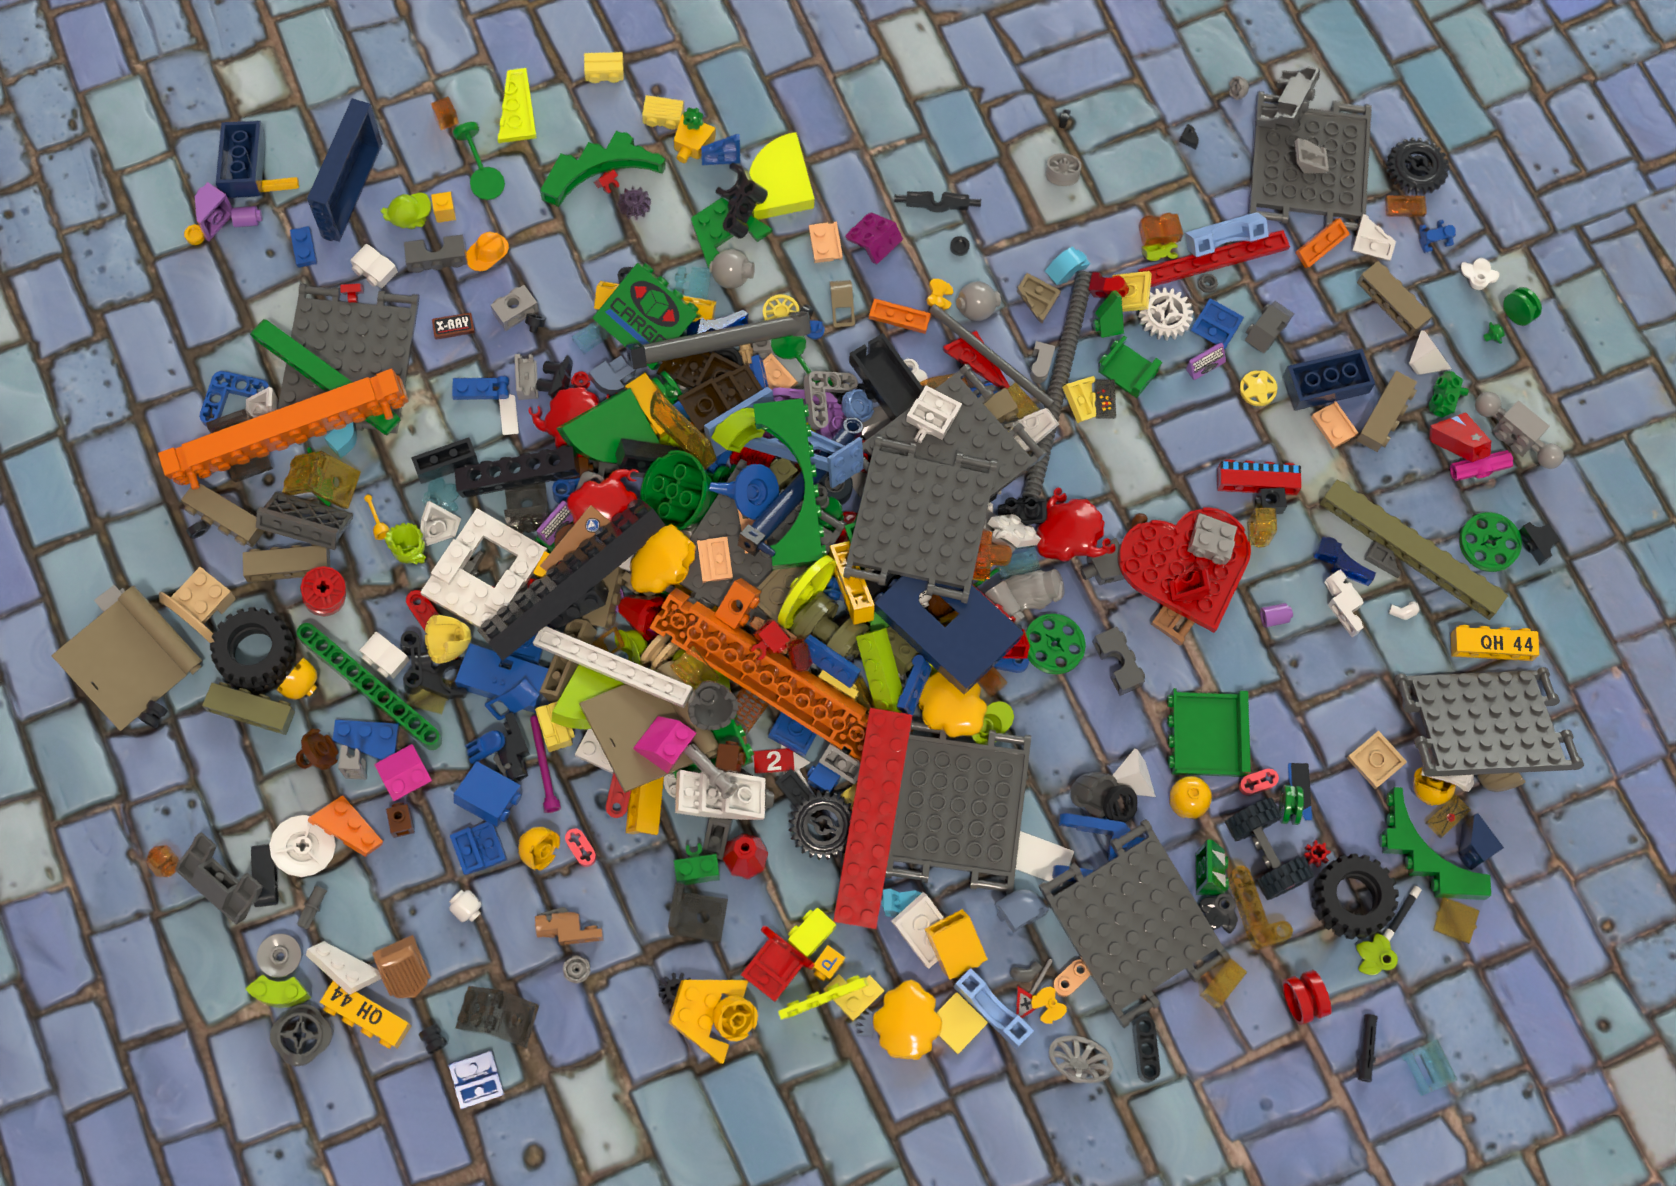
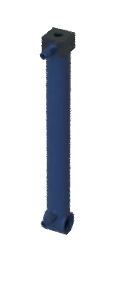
(755, 535)

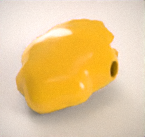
(662, 561)
(951, 710)
(907, 1021)

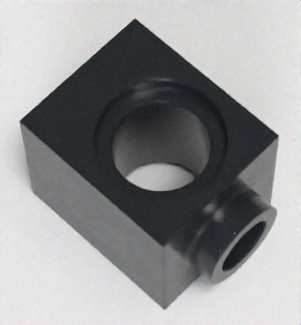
(1278, 497)

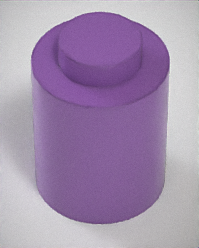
(246, 216)
(1276, 615)

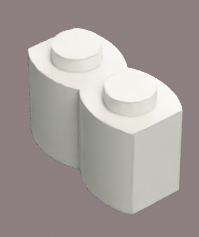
(373, 266)
(384, 655)

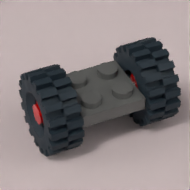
(1252, 822)

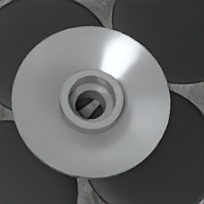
(271, 948)

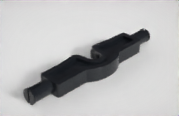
(948, 201)

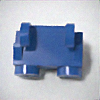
(1441, 233)

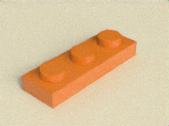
(1322, 243)
(899, 316)

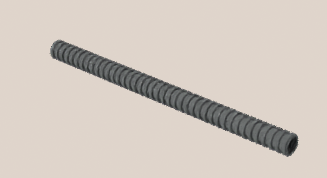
(1060, 377)

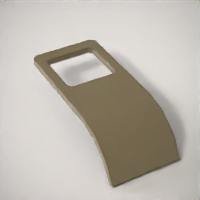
(842, 298)

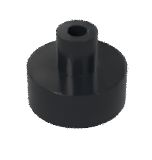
(535, 321)

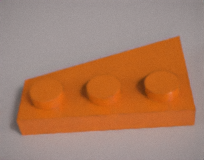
(347, 824)

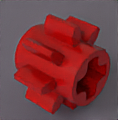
(1320, 849)

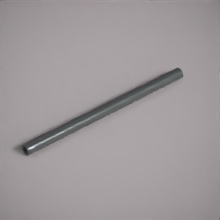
(992, 356)

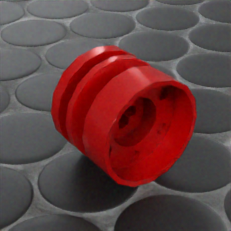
(323, 603)

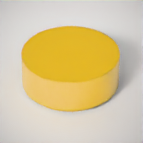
(194, 234)

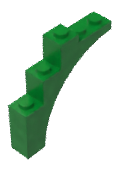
(595, 159)
(1403, 838)

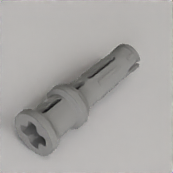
(716, 777)

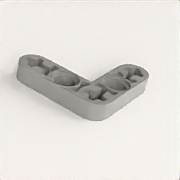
(820, 389)

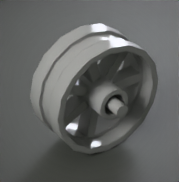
(1063, 169)

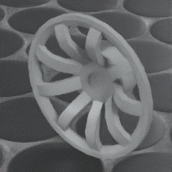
(1079, 1066)

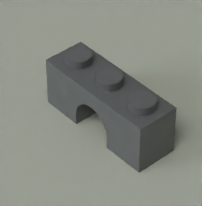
(451, 255)
(1113, 644)

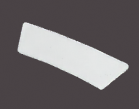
(509, 415)

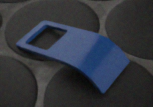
(515, 699)

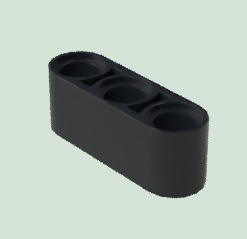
(265, 872)
(1142, 1059)

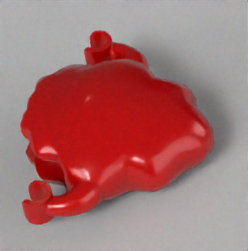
(564, 407)
(606, 497)
(1071, 530)

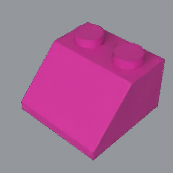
(665, 742)
(403, 772)

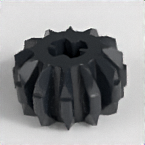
(673, 984)

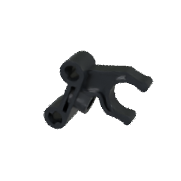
(742, 201)
(425, 676)

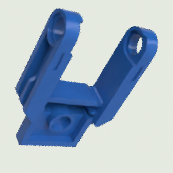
(1094, 825)

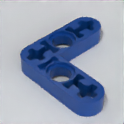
(224, 390)

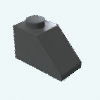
(717, 836)

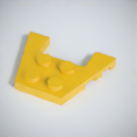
(695, 1008)

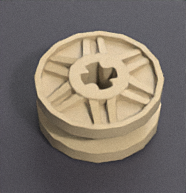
(658, 652)

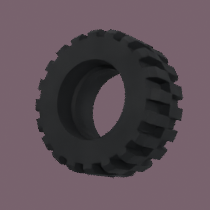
(242, 626)
(1376, 881)

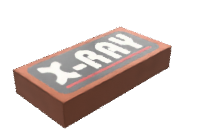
(453, 326)

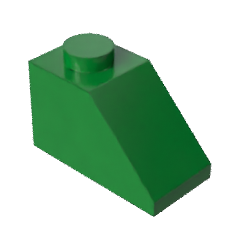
(1109, 316)

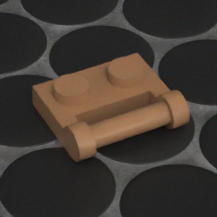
(1166, 621)

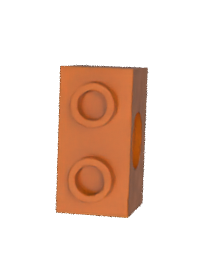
(728, 610)

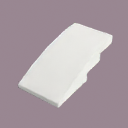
(699, 798)

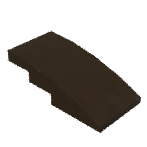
(697, 368)
(719, 395)

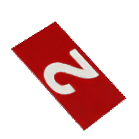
(773, 760)

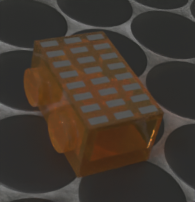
(749, 709)

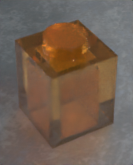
(444, 113)

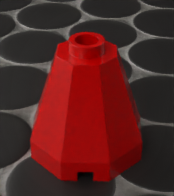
(641, 612)
(745, 856)

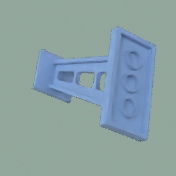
(841, 464)

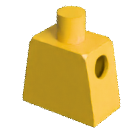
(689, 142)

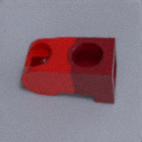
(1102, 286)

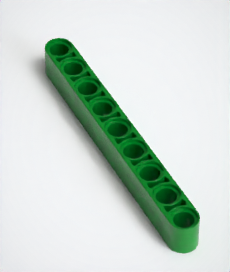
(311, 367)
(364, 677)

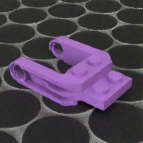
(835, 415)

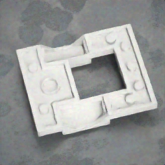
(468, 595)

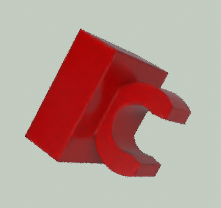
(606, 179)
(352, 291)

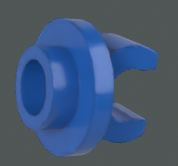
(817, 329)

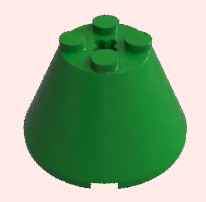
(678, 489)

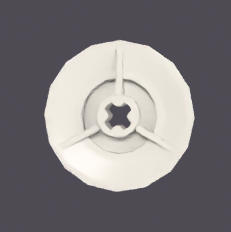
(288, 839)

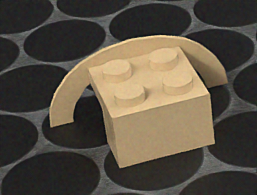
(199, 600)

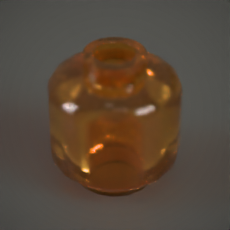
(162, 861)

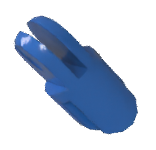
(485, 746)

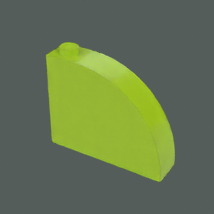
(581, 687)

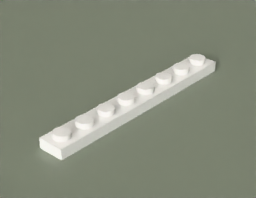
(613, 666)

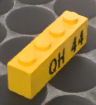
(1494, 643)
(366, 1014)

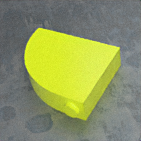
(785, 177)

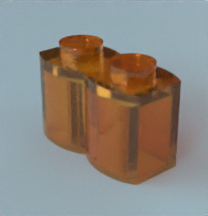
(1160, 229)

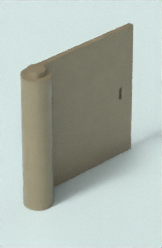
(128, 657)
(625, 716)

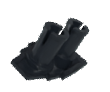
(561, 377)
(1027, 509)

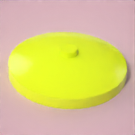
(805, 589)

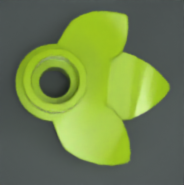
(1373, 955)

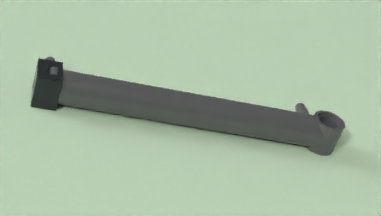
(795, 324)

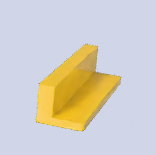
(645, 808)

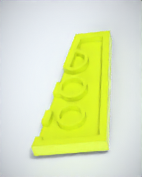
(517, 111)
(816, 999)

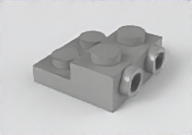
(1212, 539)

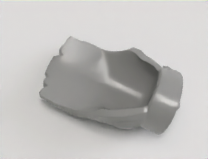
(1036, 588)

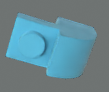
(1066, 265)
(342, 440)
(895, 902)

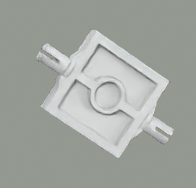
(1013, 530)

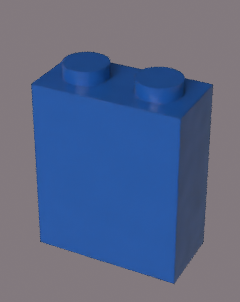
(487, 794)

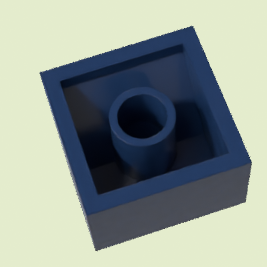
(1477, 842)

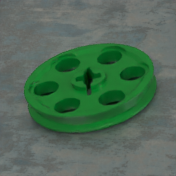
(1489, 550)
(1059, 651)

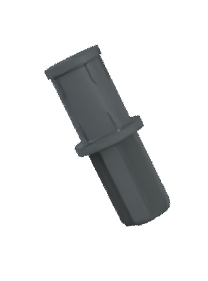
(311, 907)

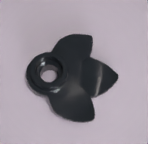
(1217, 915)

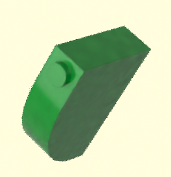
(600, 429)

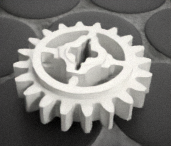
(1160, 324)

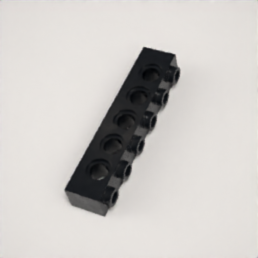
(567, 468)

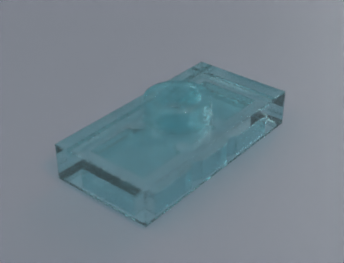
(590, 337)

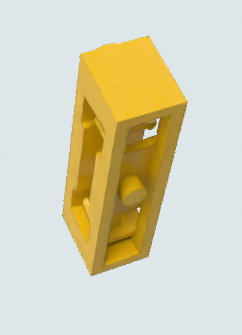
(853, 589)

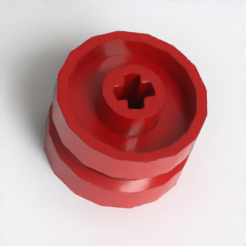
(1306, 997)

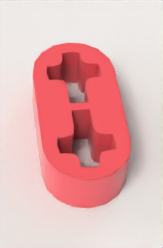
(1260, 786)
(584, 845)

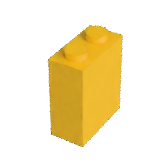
(956, 944)

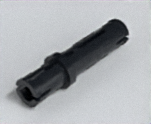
(1367, 1048)

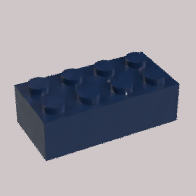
(240, 159)
(1328, 379)

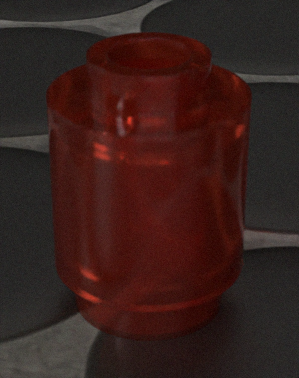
(799, 655)

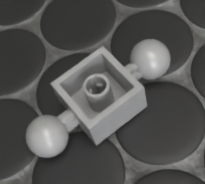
(1520, 429)

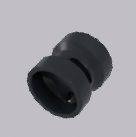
(152, 714)
(433, 1038)

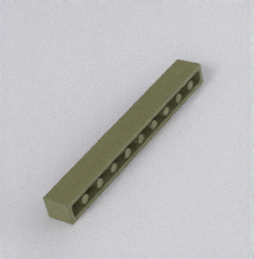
(1414, 549)

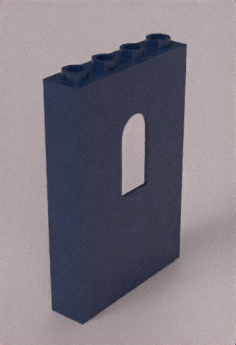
(345, 170)
(961, 649)

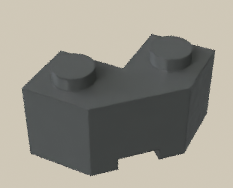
(1269, 326)

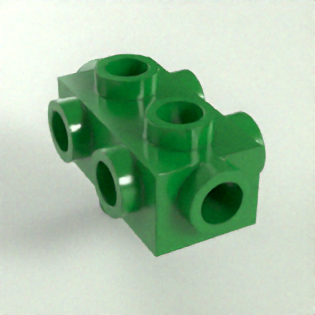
(1446, 394)

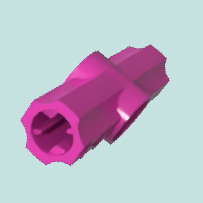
(1482, 467)

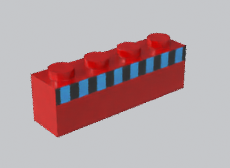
(1252, 476)

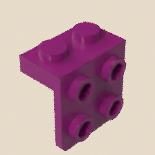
(876, 235)

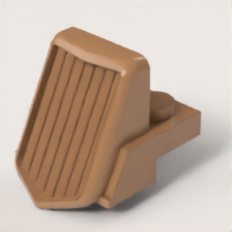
(402, 968)

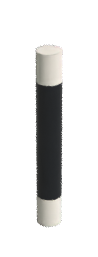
(1402, 912)

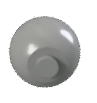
(731, 268)
(978, 301)

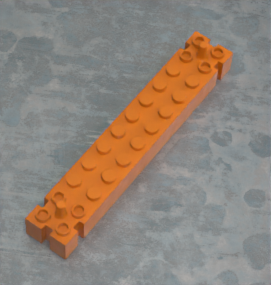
(284, 427)
(771, 679)

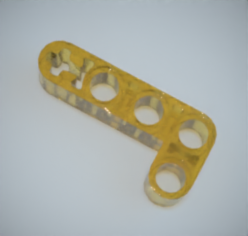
(1255, 906)

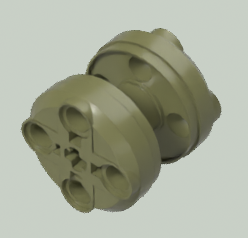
(817, 621)

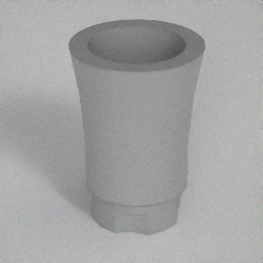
(1002, 595)

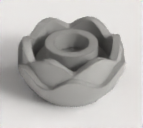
(1238, 87)
(576, 962)

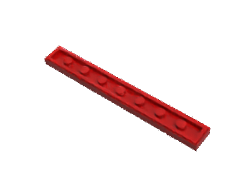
(1222, 257)

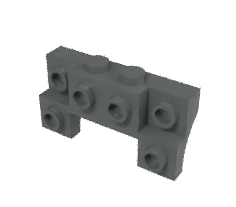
(1294, 100)
(215, 882)

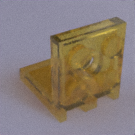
(315, 474)

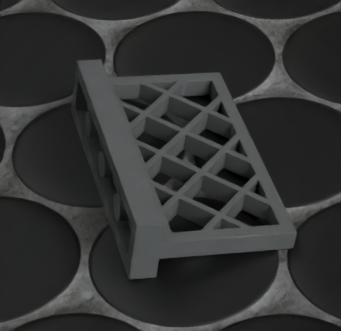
(274, 520)

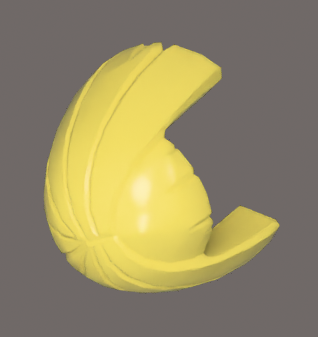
(446, 638)

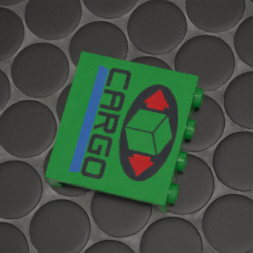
(645, 310)

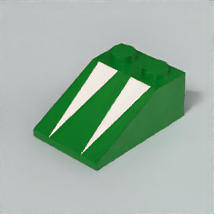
(1211, 869)

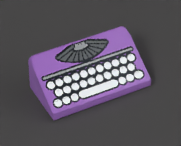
(1206, 361)
(557, 519)

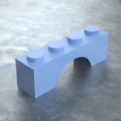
(1246, 228)
(980, 997)

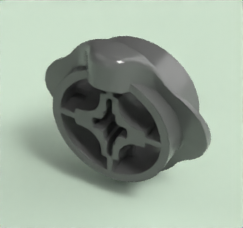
(278, 1034)

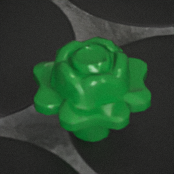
(693, 118)
(1494, 332)

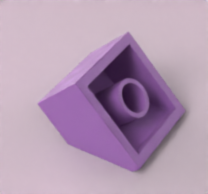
(211, 210)

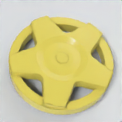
(1258, 388)

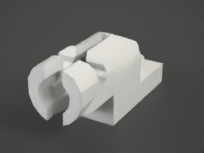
(1345, 602)

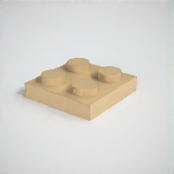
(1376, 760)

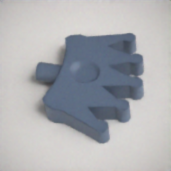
(867, 1028)

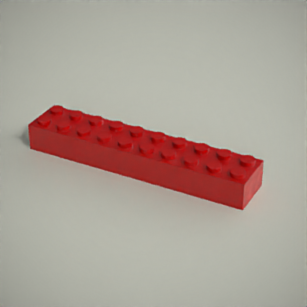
(872, 818)

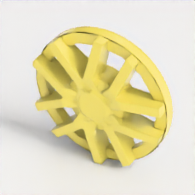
(779, 310)

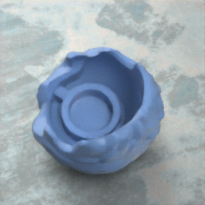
(857, 405)

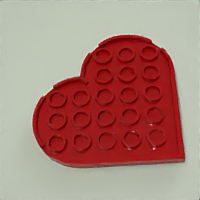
(1158, 553)

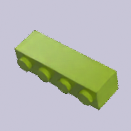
(880, 669)

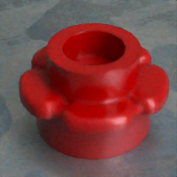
(580, 376)

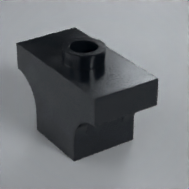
(1539, 541)

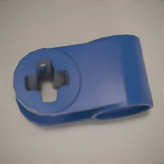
(568, 484)

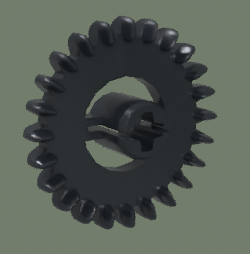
(1418, 165)
(803, 817)

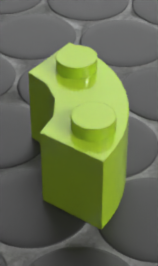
(737, 430)
(278, 994)

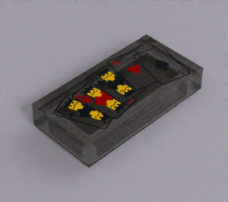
(1105, 398)

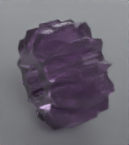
(641, 201)

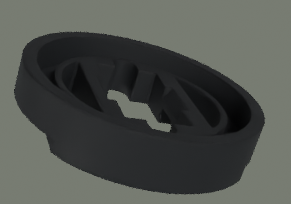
(1111, 803)

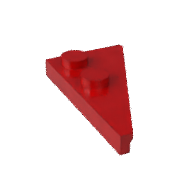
(966, 354)

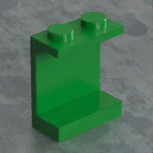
(1128, 368)

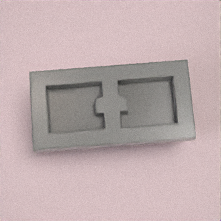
(526, 377)
(350, 765)

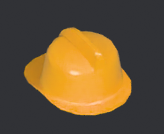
(487, 251)

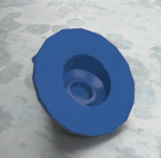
(752, 490)

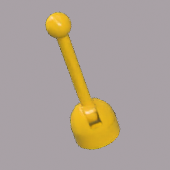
(379, 529)

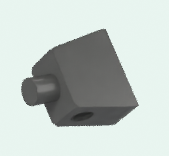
(1104, 568)

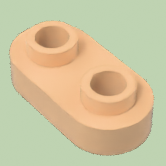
(1072, 977)

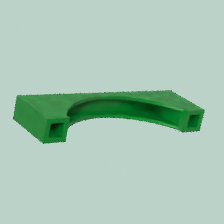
(788, 424)

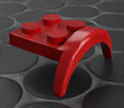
(775, 965)

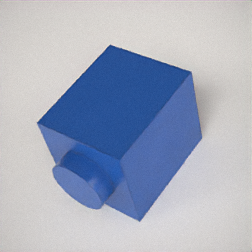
(823, 778)

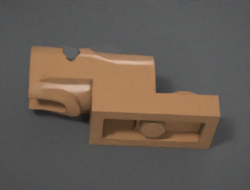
(566, 926)

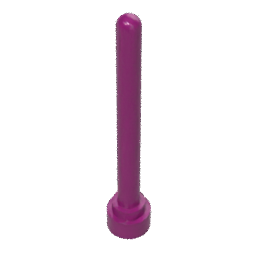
(551, 803)

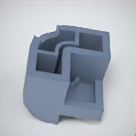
(613, 376)
(1020, 909)

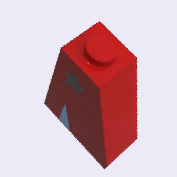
(1461, 437)

